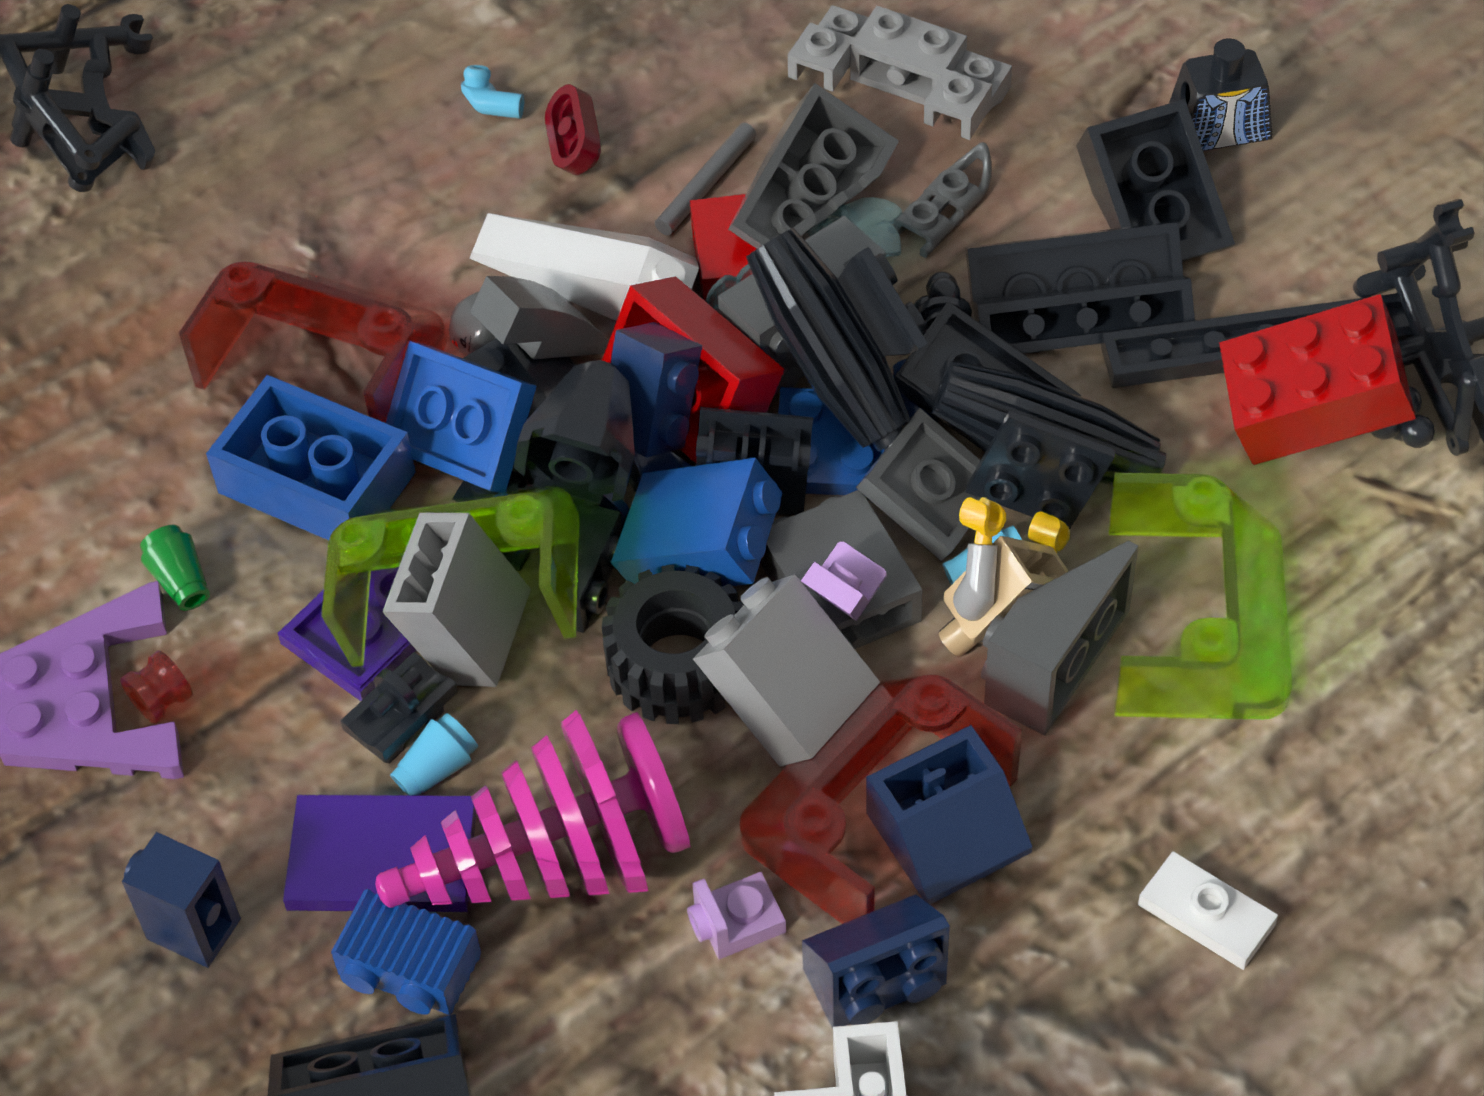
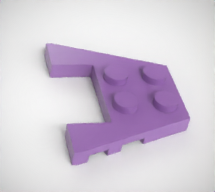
(61, 695)

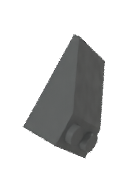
(1056, 637)

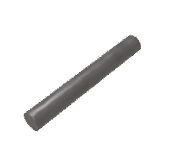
(705, 178)

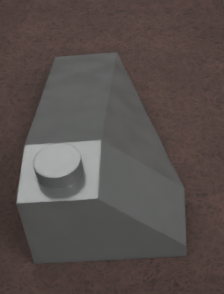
(812, 168)

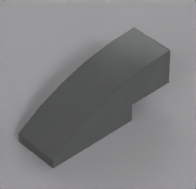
(535, 319)

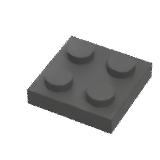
(923, 483)

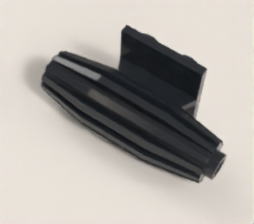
(842, 331)
(1042, 441)

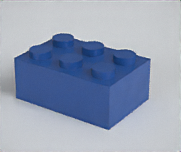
(309, 459)

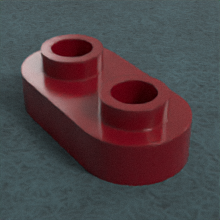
(572, 130)

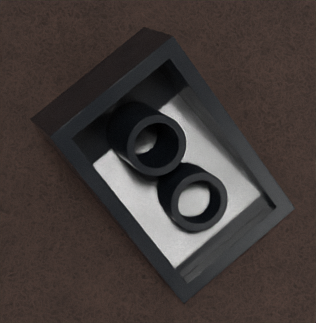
(1155, 172)

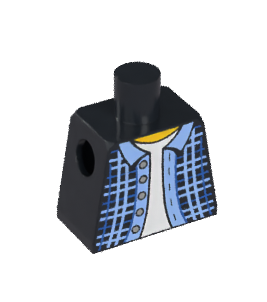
(1226, 96)

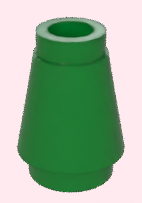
(175, 565)

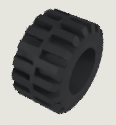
(653, 610)

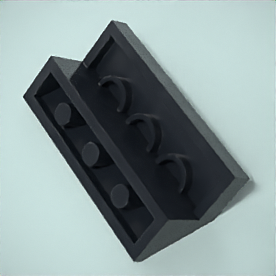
(1079, 285)

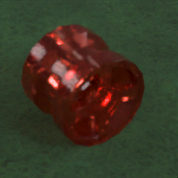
(156, 686)

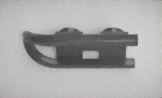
(948, 188)

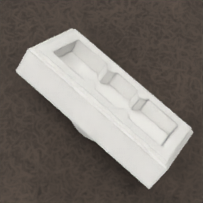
(1208, 910)

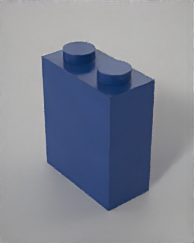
(700, 518)

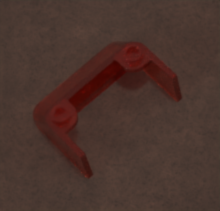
(312, 304)
(799, 813)

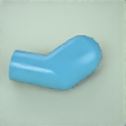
(486, 98)

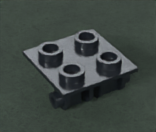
(775, 440)

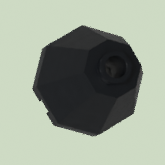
(582, 435)

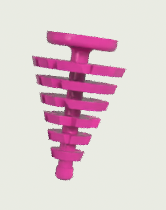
(603, 804)

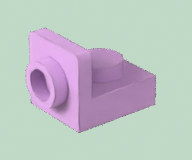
(845, 579)
(735, 914)

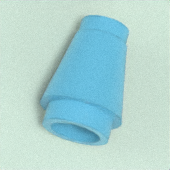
(434, 756)

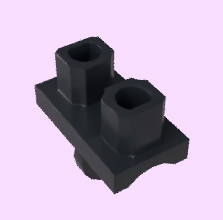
(398, 707)

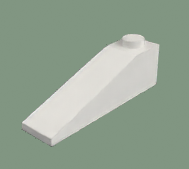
(579, 262)

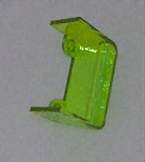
(510, 519)
(1225, 664)

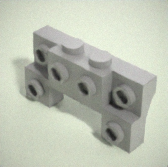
(904, 60)

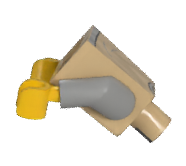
(998, 570)

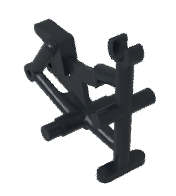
(45, 109)
(1442, 352)

